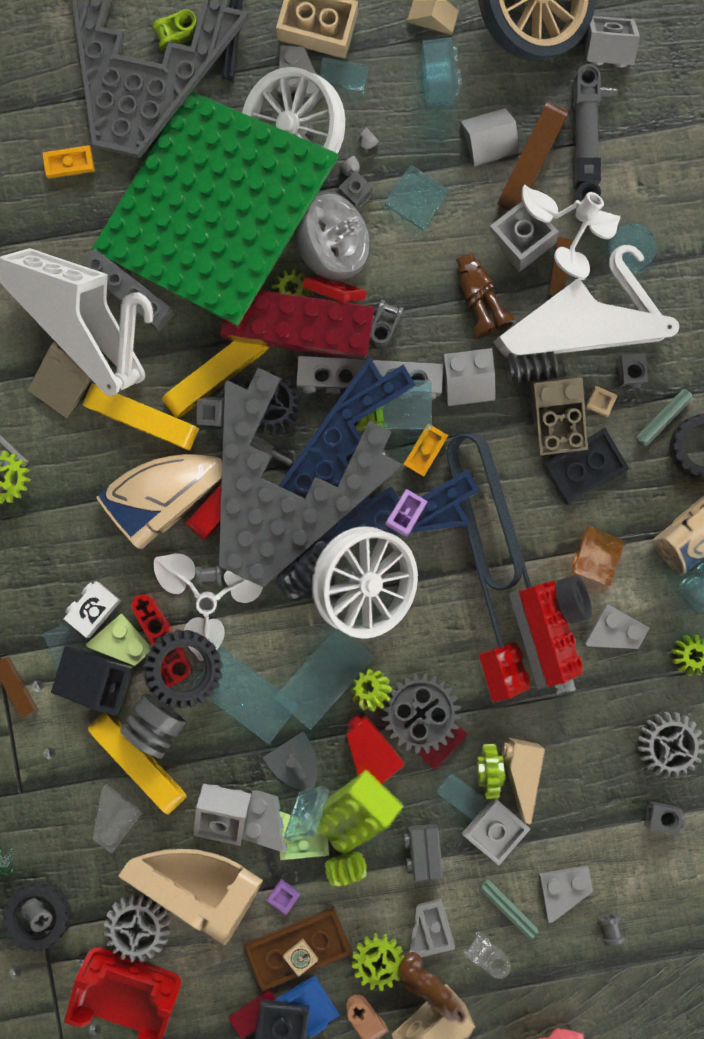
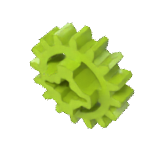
(10, 477)
(490, 771)
(369, 958)

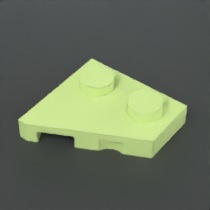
(121, 641)
(303, 848)

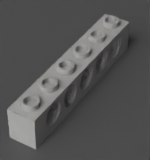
(310, 366)

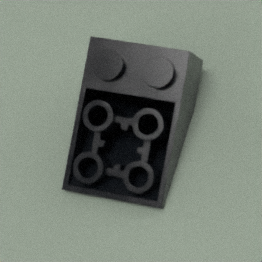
(93, 680)

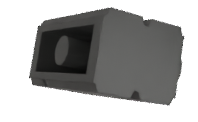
(425, 852)

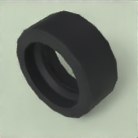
(573, 599)

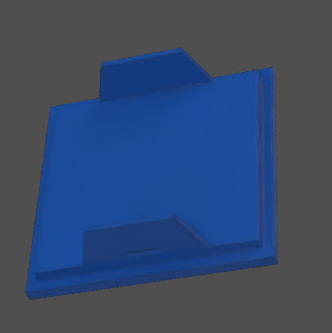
(321, 1007)

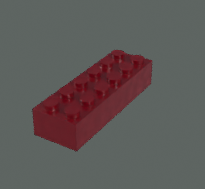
(304, 325)

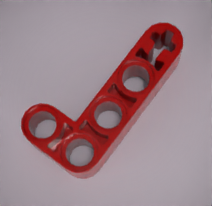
(169, 660)

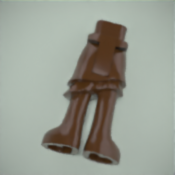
(476, 286)
(429, 987)

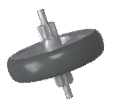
(342, 230)

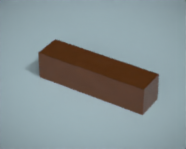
(558, 276)
(16, 688)

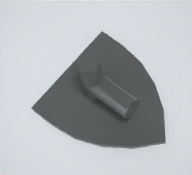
(294, 762)

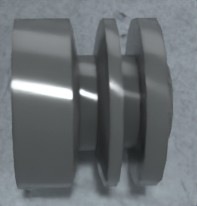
(149, 731)

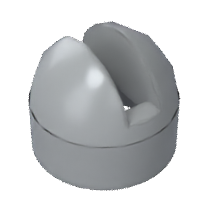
(367, 139)
(350, 166)

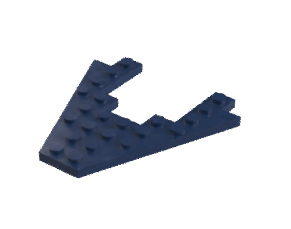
(339, 437)

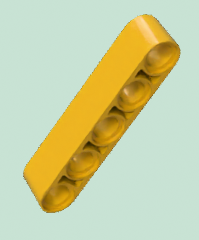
(211, 376)
(141, 417)
(137, 764)

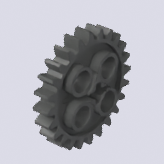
(435, 731)

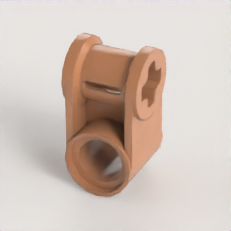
(366, 1022)

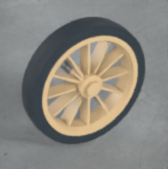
(534, 48)

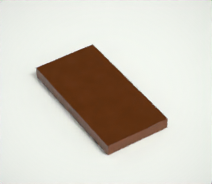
(320, 931)

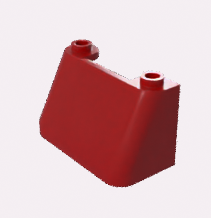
(123, 993)

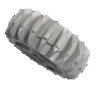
(666, 753)
(118, 926)

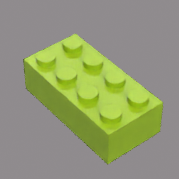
(357, 813)

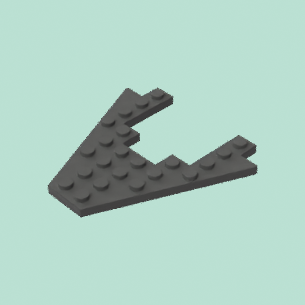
(135, 97)
(265, 524)

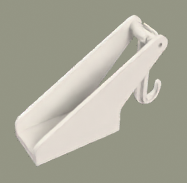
(74, 311)
(580, 323)

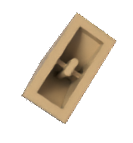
(433, 15)

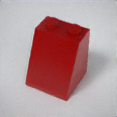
(372, 750)

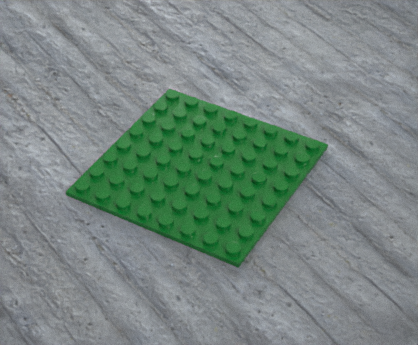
(214, 205)

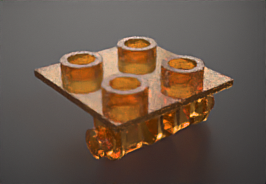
(598, 556)

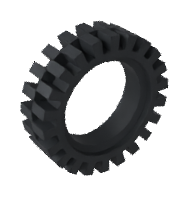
(201, 691)

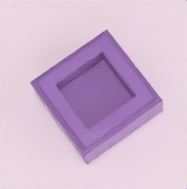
(283, 896)

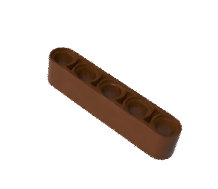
(533, 154)

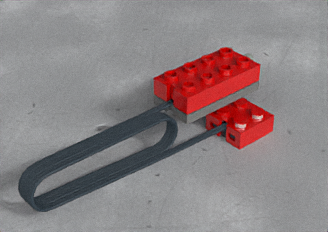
(536, 608)

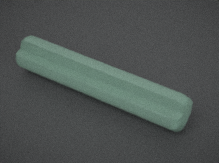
(677, 404)
(509, 909)

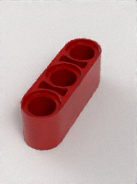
(208, 516)

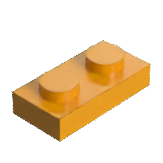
(68, 162)
(425, 450)

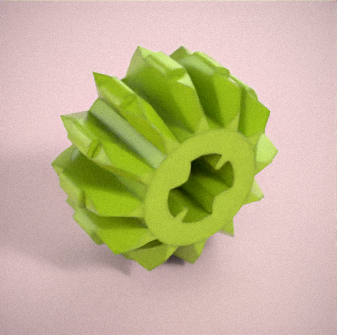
(291, 280)
(689, 665)
(375, 698)
(345, 869)

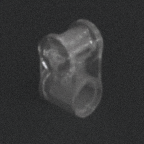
(484, 953)

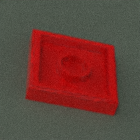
(334, 289)

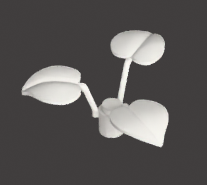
(587, 211)
(177, 570)

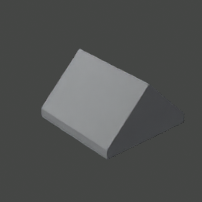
(491, 136)

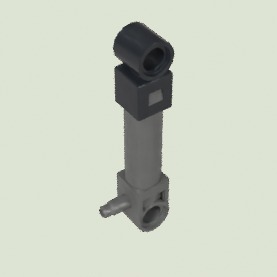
(585, 103)

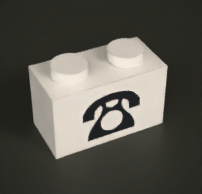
(91, 609)

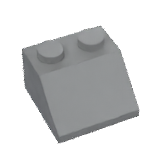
(611, 41)
(523, 236)
(469, 377)
(221, 814)

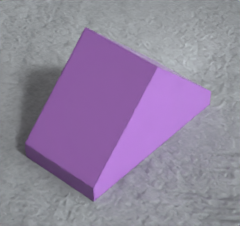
(406, 513)

